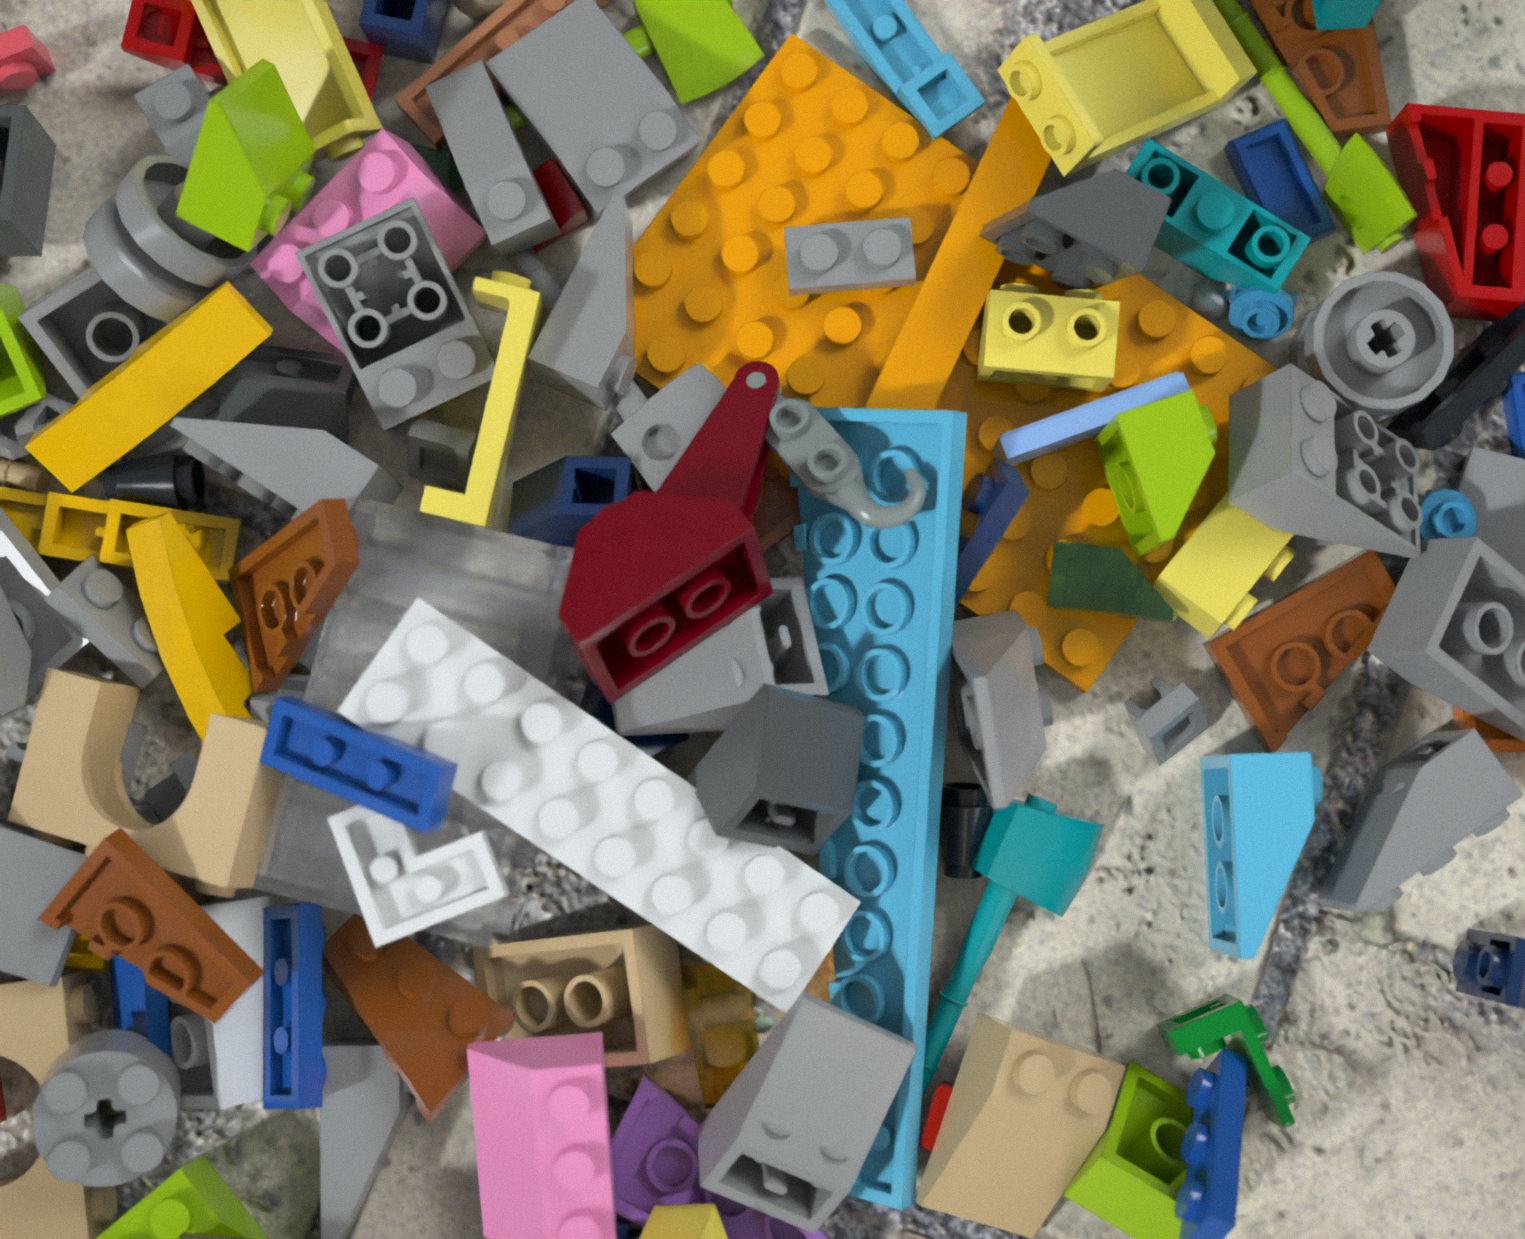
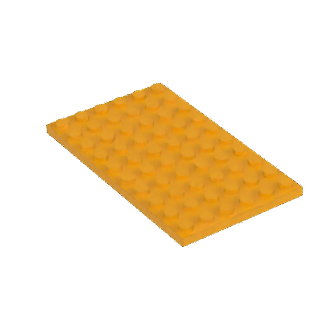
(832, 150)

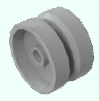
(151, 253)
(1377, 343)

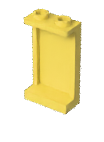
(309, 59)
(1125, 78)
(524, 311)

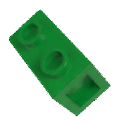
(1203, 1033)

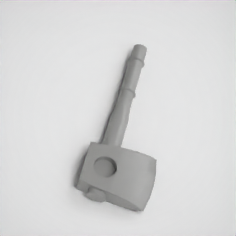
(653, 429)

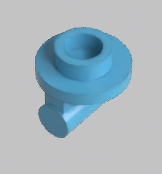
(1260, 313)
(1446, 515)

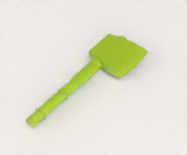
(695, 43)
(1358, 182)

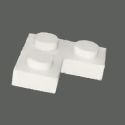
(411, 890)

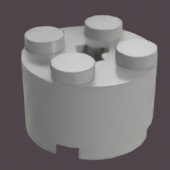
(98, 1147)

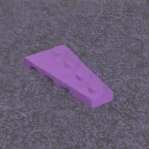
(659, 1165)

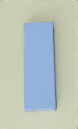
(1081, 422)

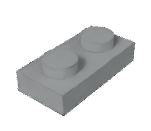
(849, 256)
(109, 618)

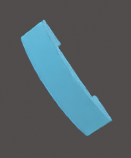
(908, 62)

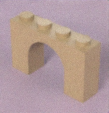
(76, 788)
(34, 1031)

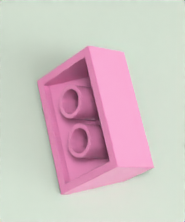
(370, 183)
(543, 1137)

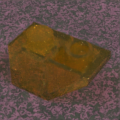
(719, 1026)

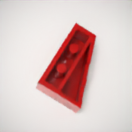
(1469, 195)

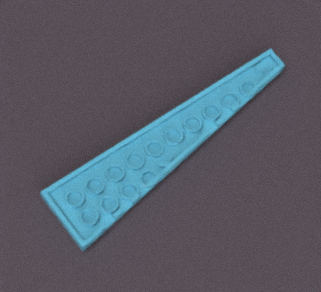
(885, 647)

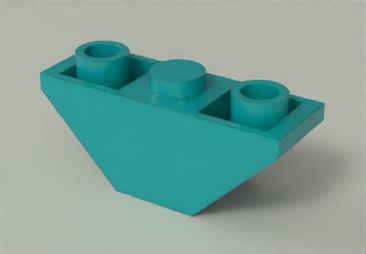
(1215, 226)

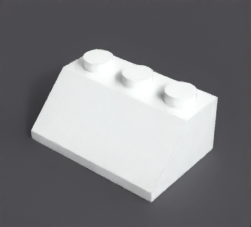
(224, 1060)

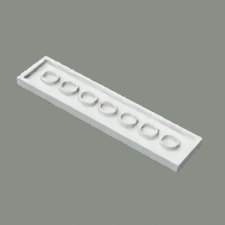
(599, 805)

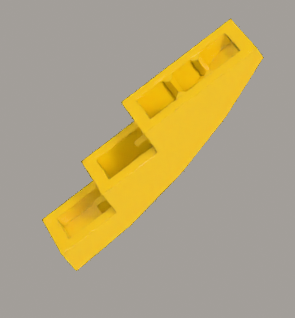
(149, 387)
(77, 526)
(188, 621)

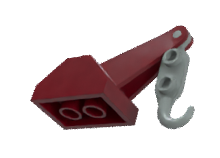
(686, 559)

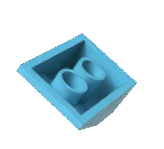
(1254, 831)

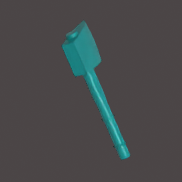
(1024, 853)

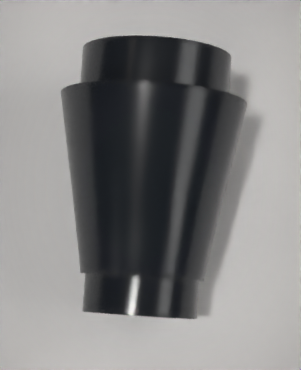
(159, 480)
(962, 827)

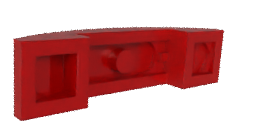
(173, 36)

